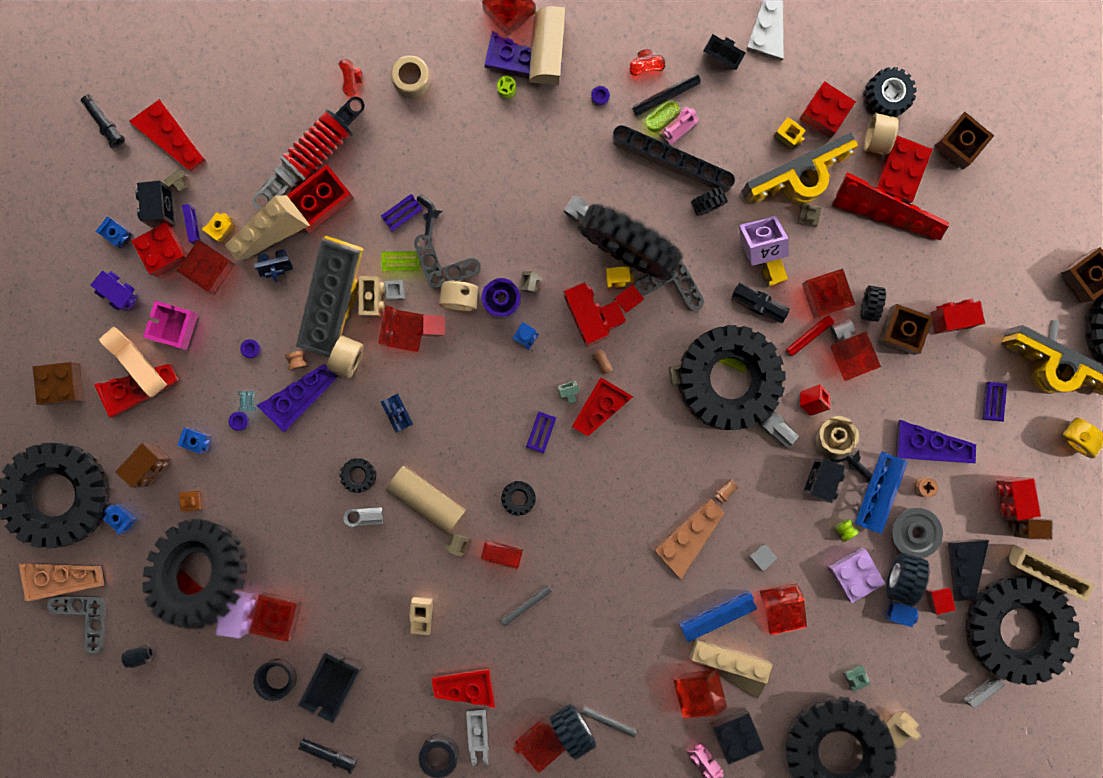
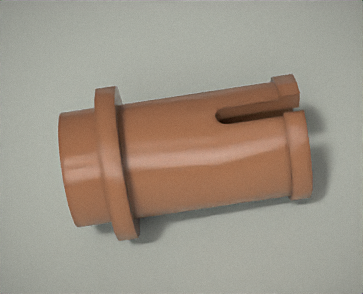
(602, 361)
(726, 491)

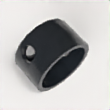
(261, 685)
(444, 742)

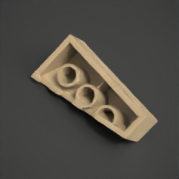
(269, 226)
(737, 667)

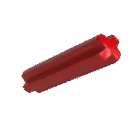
(810, 335)

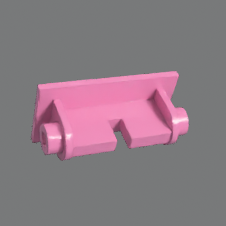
(680, 125)
(700, 757)

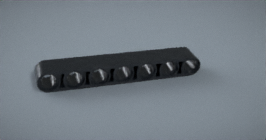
(667, 150)

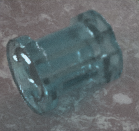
(246, 401)

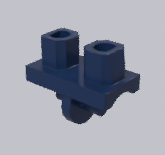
(273, 267)
(397, 413)

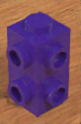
(119, 294)

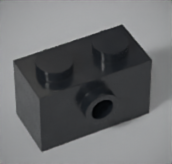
(724, 51)

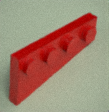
(165, 131)
(125, 392)

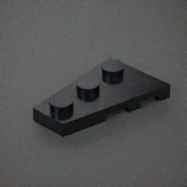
(966, 567)

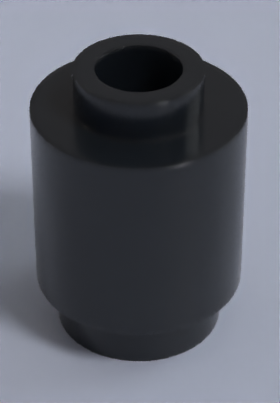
(137, 656)

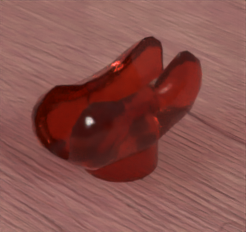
(646, 62)
(351, 76)

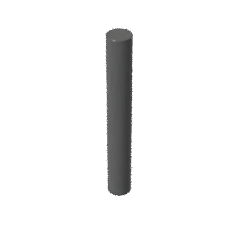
(526, 605)
(608, 721)

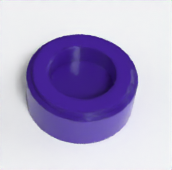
(600, 95)
(250, 349)
(238, 421)

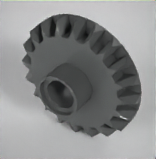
(929, 535)

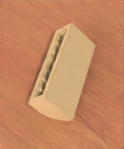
(547, 45)
(425, 500)
(1050, 573)

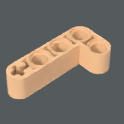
(133, 361)

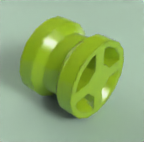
(505, 83)
(846, 530)

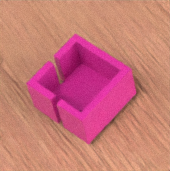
(173, 326)

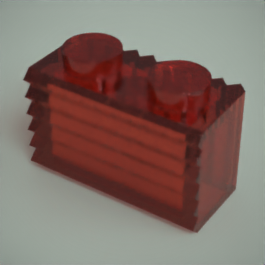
(501, 554)

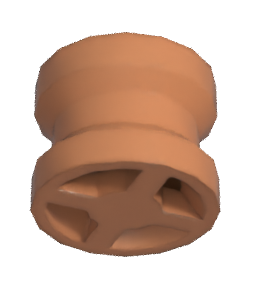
(296, 360)
(921, 487)

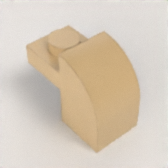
(421, 615)
(902, 727)

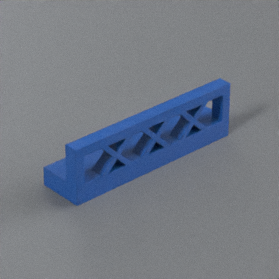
(882, 494)
(718, 616)

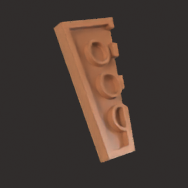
(686, 542)
(57, 579)

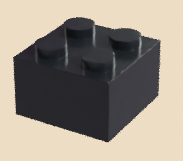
(155, 203)
(824, 480)
(737, 736)

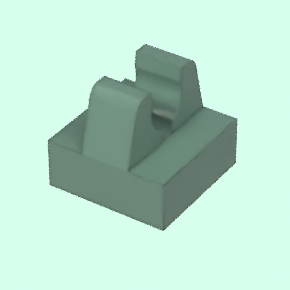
(569, 390)
(857, 678)

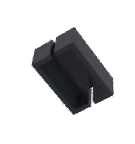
(330, 685)

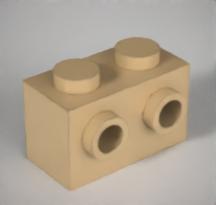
(370, 297)

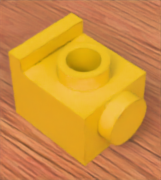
(793, 128)
(223, 231)
(774, 272)
(619, 277)

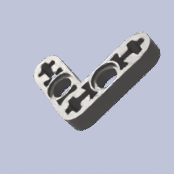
(436, 268)
(697, 295)
(87, 610)

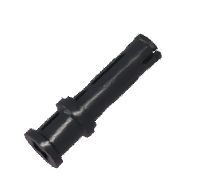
(106, 128)
(337, 758)

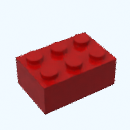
(903, 169)
(320, 197)
(586, 314)

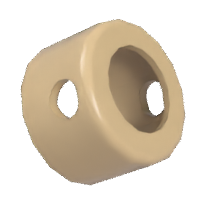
(414, 90)
(881, 134)
(457, 297)
(345, 357)

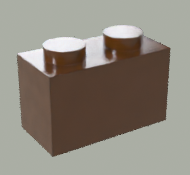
(1033, 528)

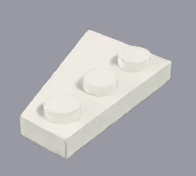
(768, 30)

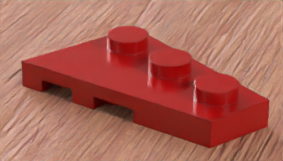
(600, 406)
(468, 687)

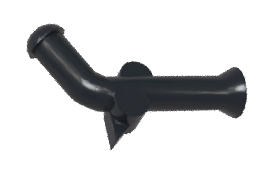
(430, 216)
(855, 464)

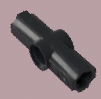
(760, 303)

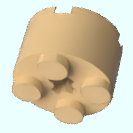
(847, 435)

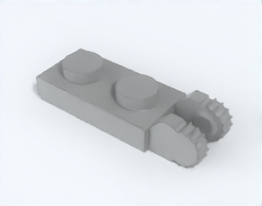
(477, 734)

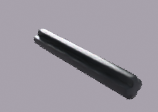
(666, 94)

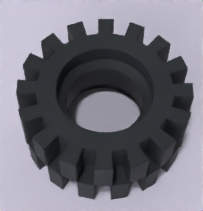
(709, 201)
(873, 303)
(346, 475)
(518, 486)

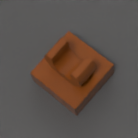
(190, 501)

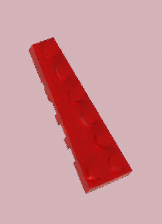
(874, 203)

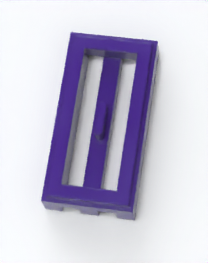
(414, 203)
(191, 223)
(987, 401)
(546, 417)

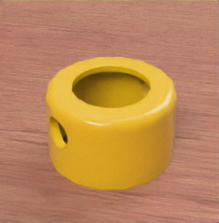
(1083, 430)

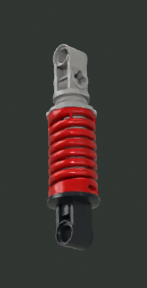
(310, 148)

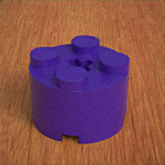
(497, 288)

